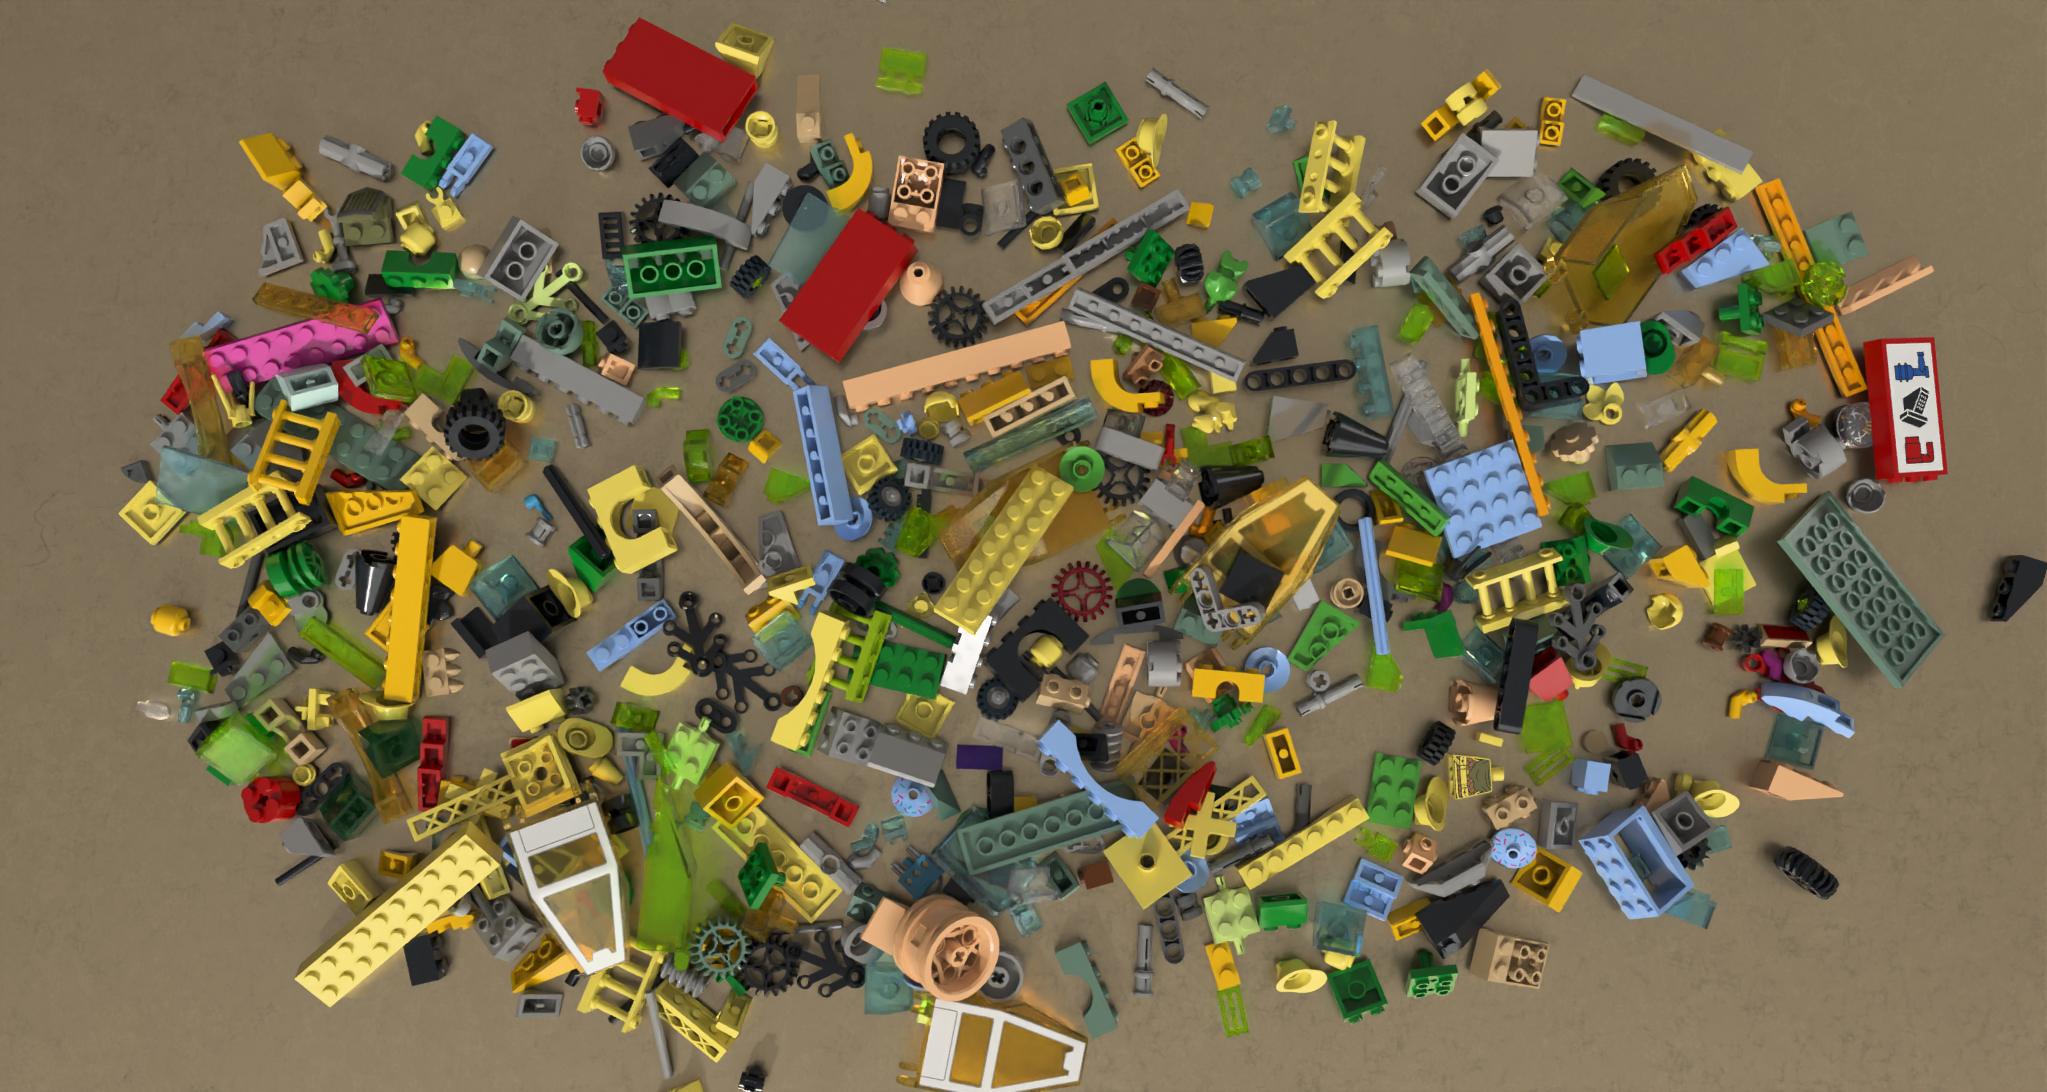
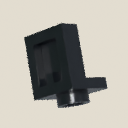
(614, 338)
(222, 659)

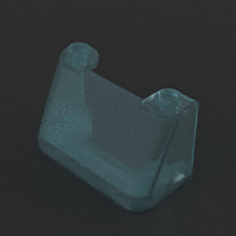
(986, 888)

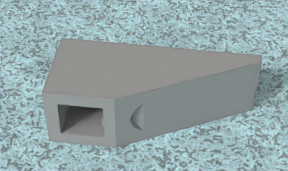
(768, 192)

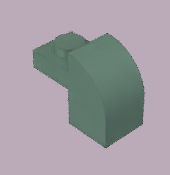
(498, 350)

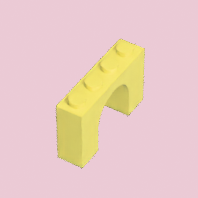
(608, 501)

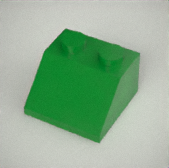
(1281, 910)

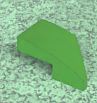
(1340, 476)

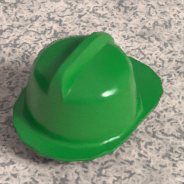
(1657, 347)
(1604, 536)

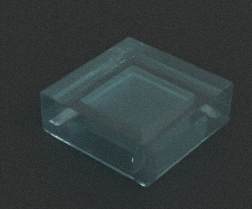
(1719, 840)

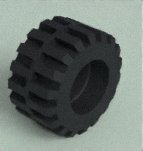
(946, 125)
(1626, 169)
(471, 444)

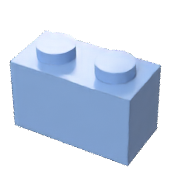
(1590, 775)

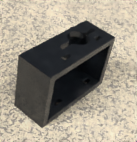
(317, 510)

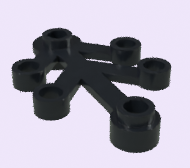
(695, 638)
(741, 678)
(829, 966)

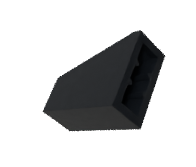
(1279, 290)

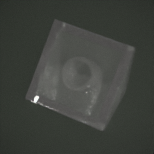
(1137, 538)

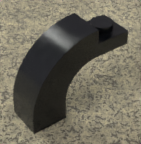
(1608, 593)

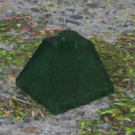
(390, 745)

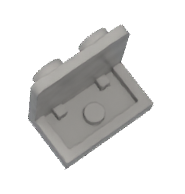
(848, 736)
(509, 933)

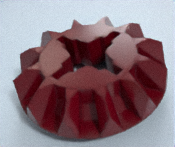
(1153, 386)

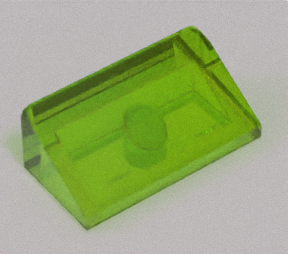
(1728, 592)

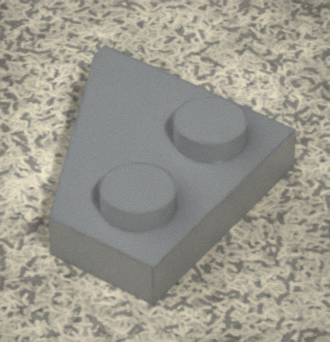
(279, 247)

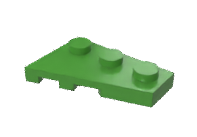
(1322, 632)

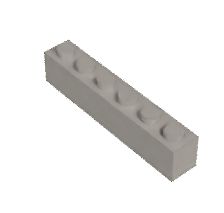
(580, 380)

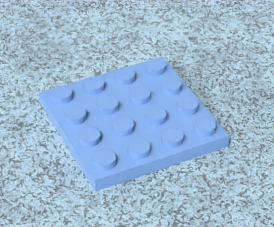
(1483, 497)

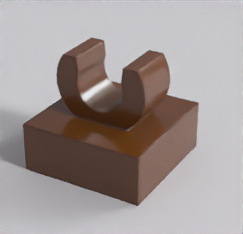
(1146, 297)

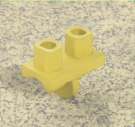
(313, 709)

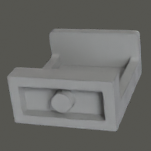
(1512, 147)

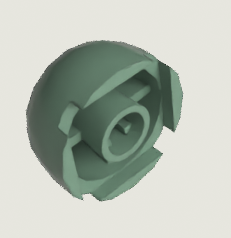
(559, 331)

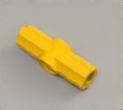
(1687, 439)

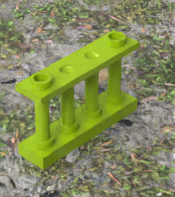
(865, 664)

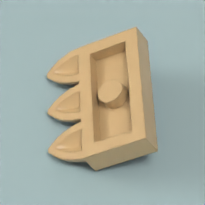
(438, 671)

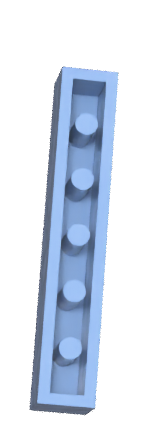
(823, 455)

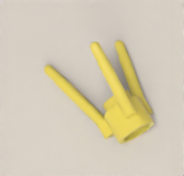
(238, 414)

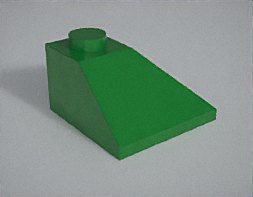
(588, 565)

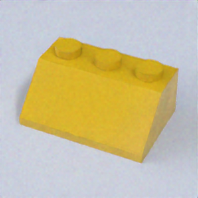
(993, 396)

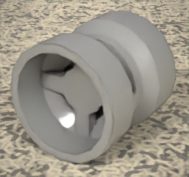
(956, 432)

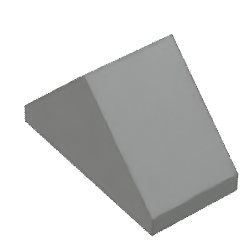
(538, 1003)

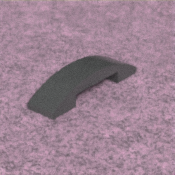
(518, 384)
(650, 577)
(1163, 632)

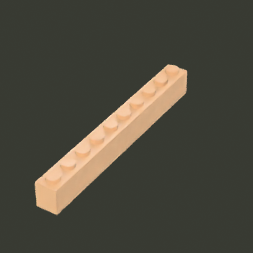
(957, 366)

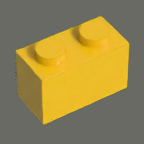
(1282, 752)

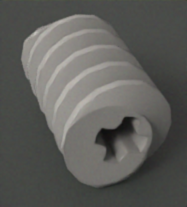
(1113, 731)
(688, 977)

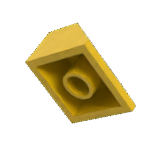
(272, 159)
(1414, 544)
(728, 795)
(1547, 879)

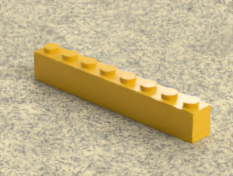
(409, 607)

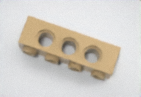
(1030, 407)

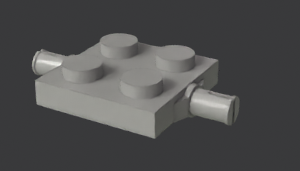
(176, 434)

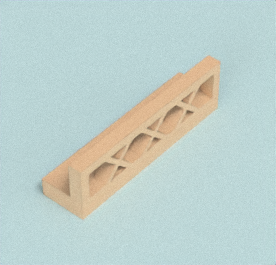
(1882, 284)

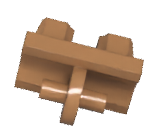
(1143, 365)

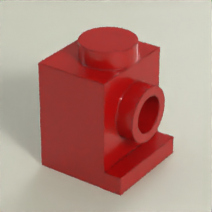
(589, 106)

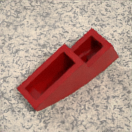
(1190, 796)

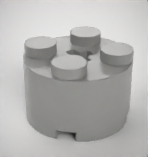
(1391, 264)
(1819, 452)
(1164, 663)

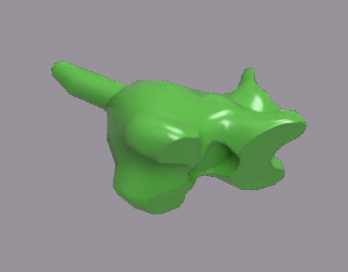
(1222, 283)

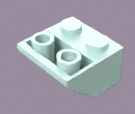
(308, 386)

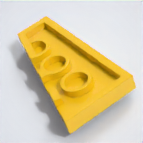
(371, 508)

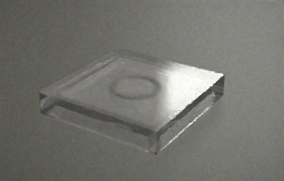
(1003, 207)

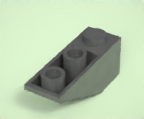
(655, 135)

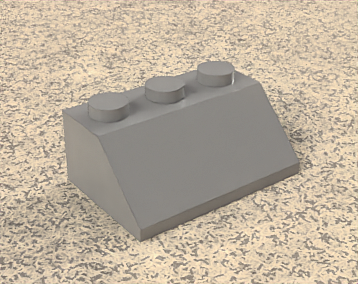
(517, 258)
(908, 754)

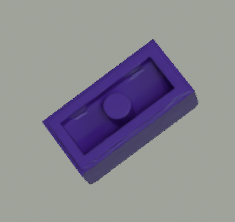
(979, 757)

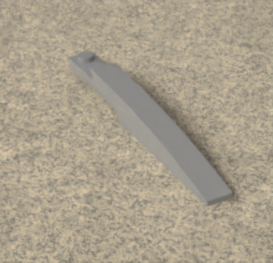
(1085, 257)

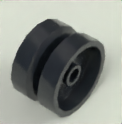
(856, 590)

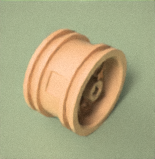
(945, 947)

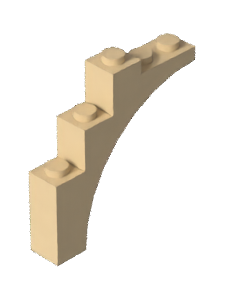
(712, 527)

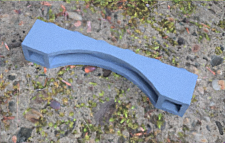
(1062, 746)

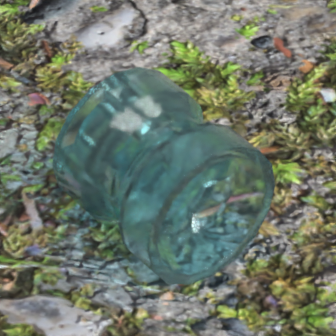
(1245, 183)
(1464, 593)
(696, 818)

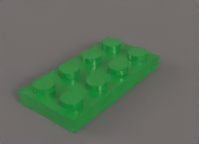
(906, 669)

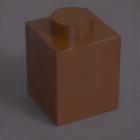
(1095, 873)

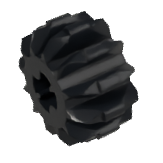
(1189, 263)
(1698, 853)

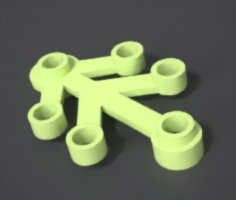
(542, 295)

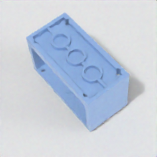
(1612, 353)
(1642, 838)

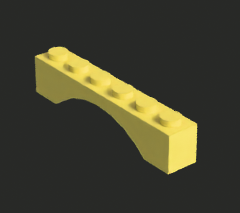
(827, 636)
(1323, 830)

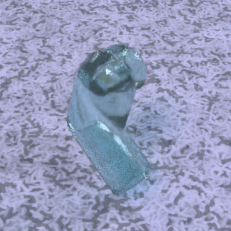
(186, 706)
(868, 840)

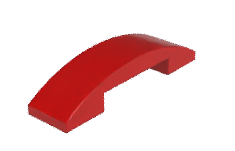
(813, 796)

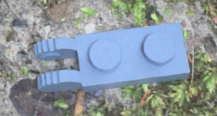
(465, 163)
(780, 363)
(824, 573)

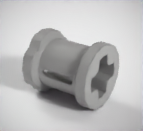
(540, 531)
(1323, 676)

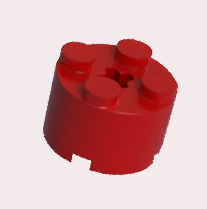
(271, 799)

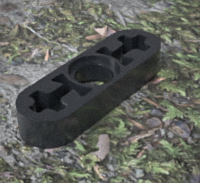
(312, 788)

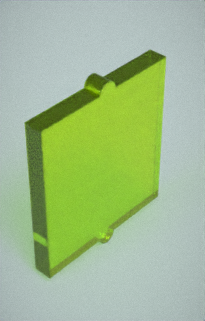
(1610, 272)

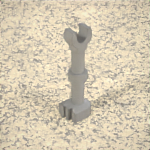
(344, 263)

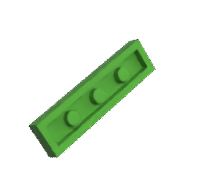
(1409, 497)

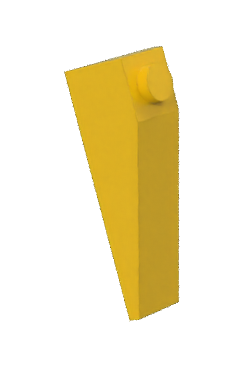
(541, 965)

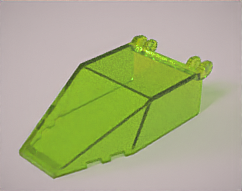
(667, 882)

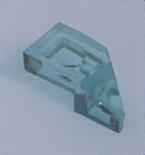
(617, 276)

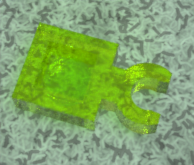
(1379, 846)

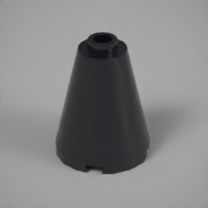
(1352, 439)
(1228, 483)
(373, 579)

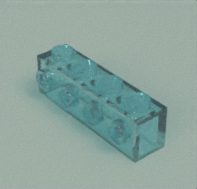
(1372, 373)

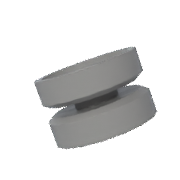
(1007, 986)

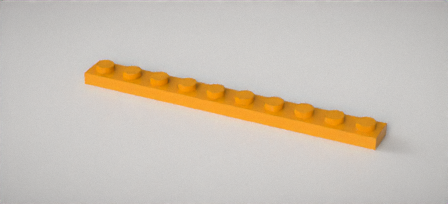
(1794, 246)
(1506, 395)

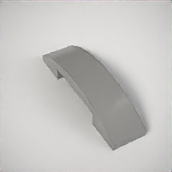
(705, 221)
(945, 480)

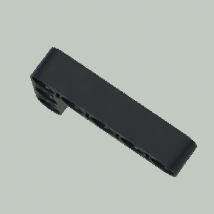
(1528, 366)

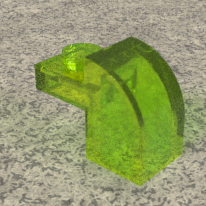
(697, 455)
(210, 541)

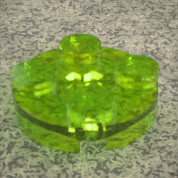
(1813, 284)

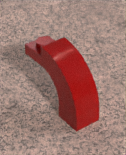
(359, 396)

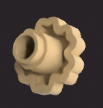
(1575, 442)

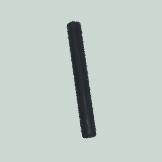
(577, 512)

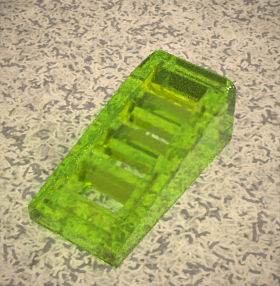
(1265, 720)

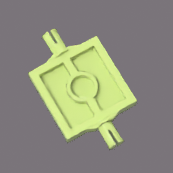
(1465, 403)
(692, 752)
(1230, 915)

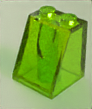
(238, 749)

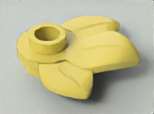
(1603, 400)

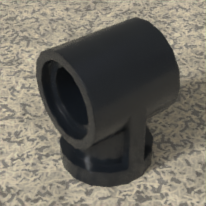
(971, 214)

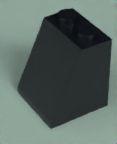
(535, 612)

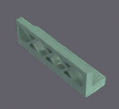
(1445, 297)

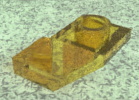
(726, 479)

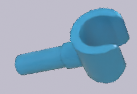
(534, 500)

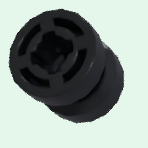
(933, 583)

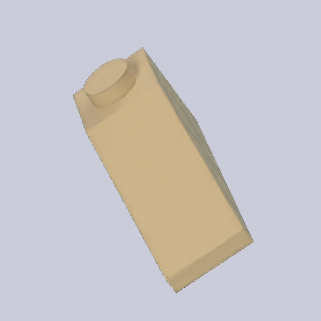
(809, 109)

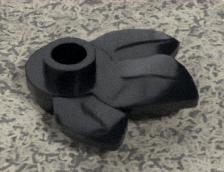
(437, 606)

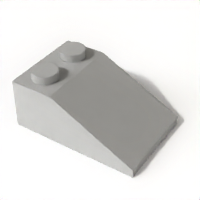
(1457, 176)

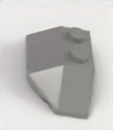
(248, 442)
(1456, 871)

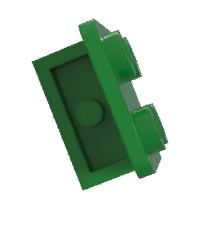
(1440, 631)

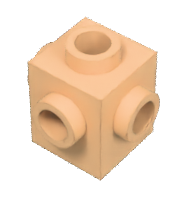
(1419, 853)

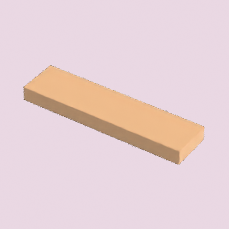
(1173, 540)
(1121, 684)

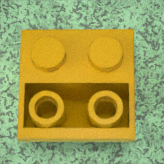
(1679, 567)

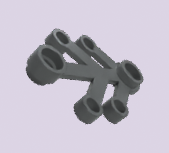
(1575, 593)

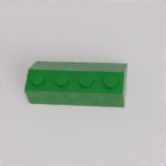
(671, 266)

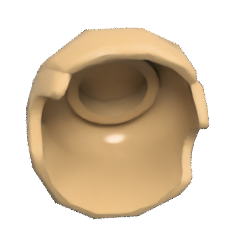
(471, 260)

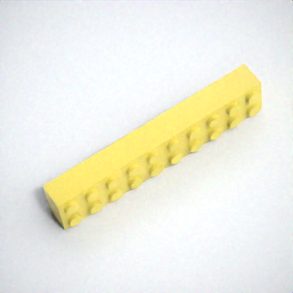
(399, 914)

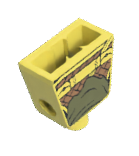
(1471, 775)

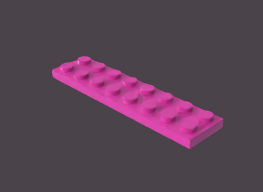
(296, 346)

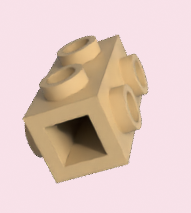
(1063, 694)
(1514, 804)

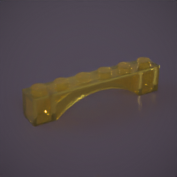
(194, 372)
(387, 792)

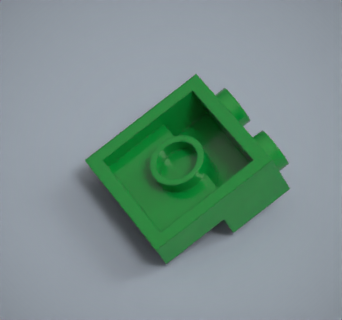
(1357, 991)

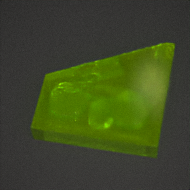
(919, 532)
(1116, 566)

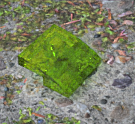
(1418, 579)

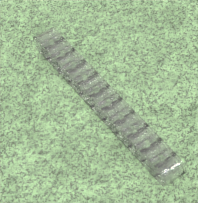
(1443, 432)

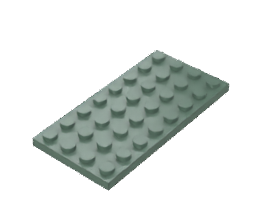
(1861, 589)

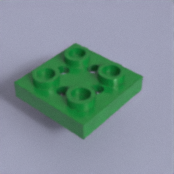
(1098, 110)
(1150, 258)
(1747, 310)
(1575, 562)
(759, 876)
(1430, 979)

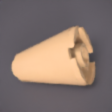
(921, 282)
(1472, 702)

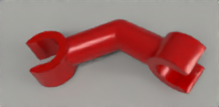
(1169, 444)

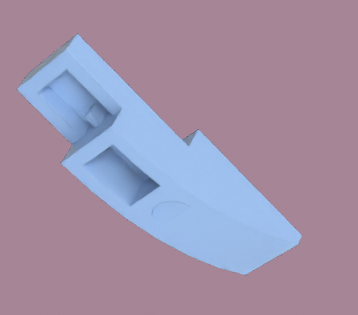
(631, 635)
(1804, 702)

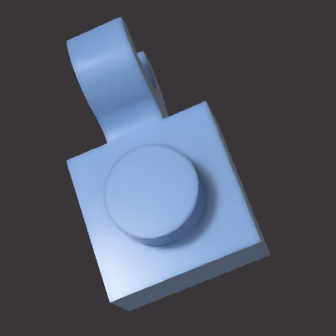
(907, 424)

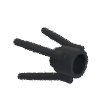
(1458, 570)

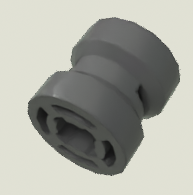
(1188, 905)

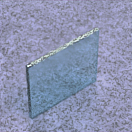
(807, 239)
(196, 481)

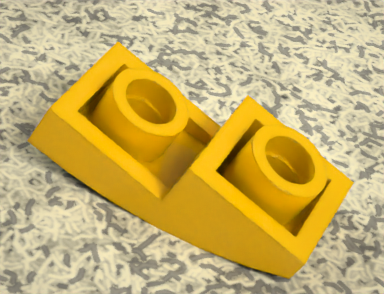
(1551, 120)
(1137, 162)
(453, 921)

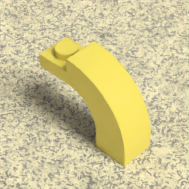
(647, 683)

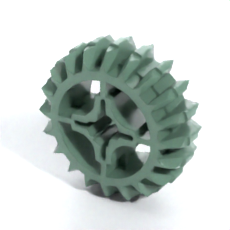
(710, 951)

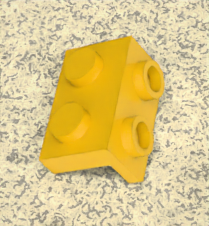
(764, 613)

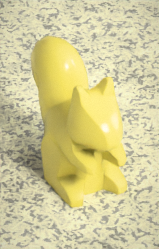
(1214, 409)

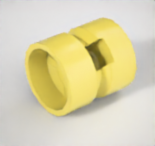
(1472, 110)
(762, 129)
(517, 406)

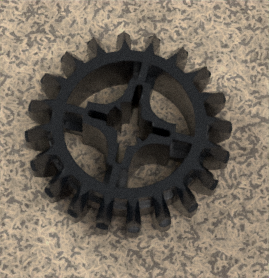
(641, 221)
(967, 311)
(1126, 483)
(1806, 873)
(778, 964)

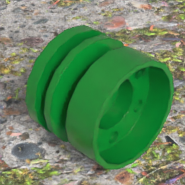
(296, 570)

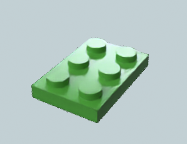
(1392, 790)

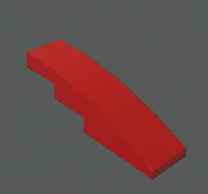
(1695, 240)
(176, 395)
(432, 760)

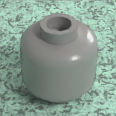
(1083, 668)

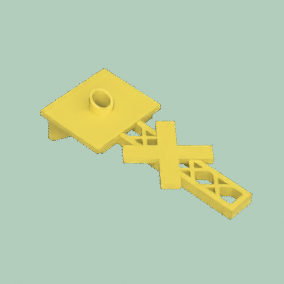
(522, 767)
(1168, 868)

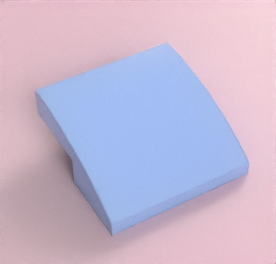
(1256, 822)
(1372, 889)

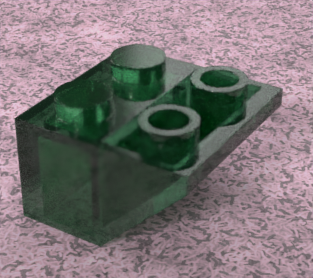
(349, 808)

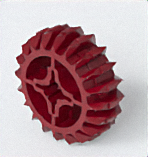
(1098, 589)

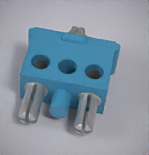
(927, 877)

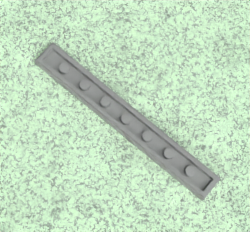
(1662, 124)
(1156, 334)

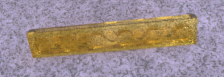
(316, 307)

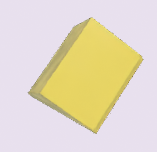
(355, 886)

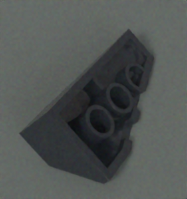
(1456, 920)

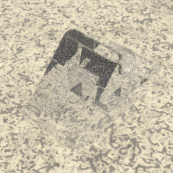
(1124, 422)

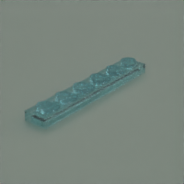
(1031, 435)

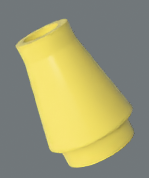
(605, 770)

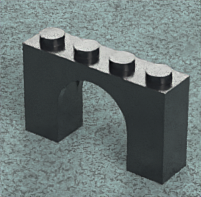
(1047, 619)

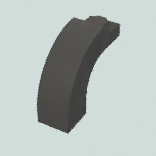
(1386, 586)

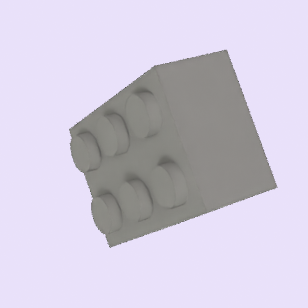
(524, 666)

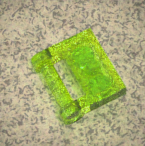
(1737, 363)

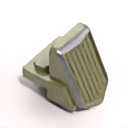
(366, 217)

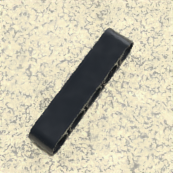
(1307, 370)
(1515, 676)
(1000, 793)

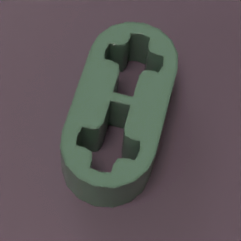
(732, 335)
(886, 421)

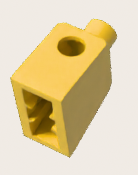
(458, 567)

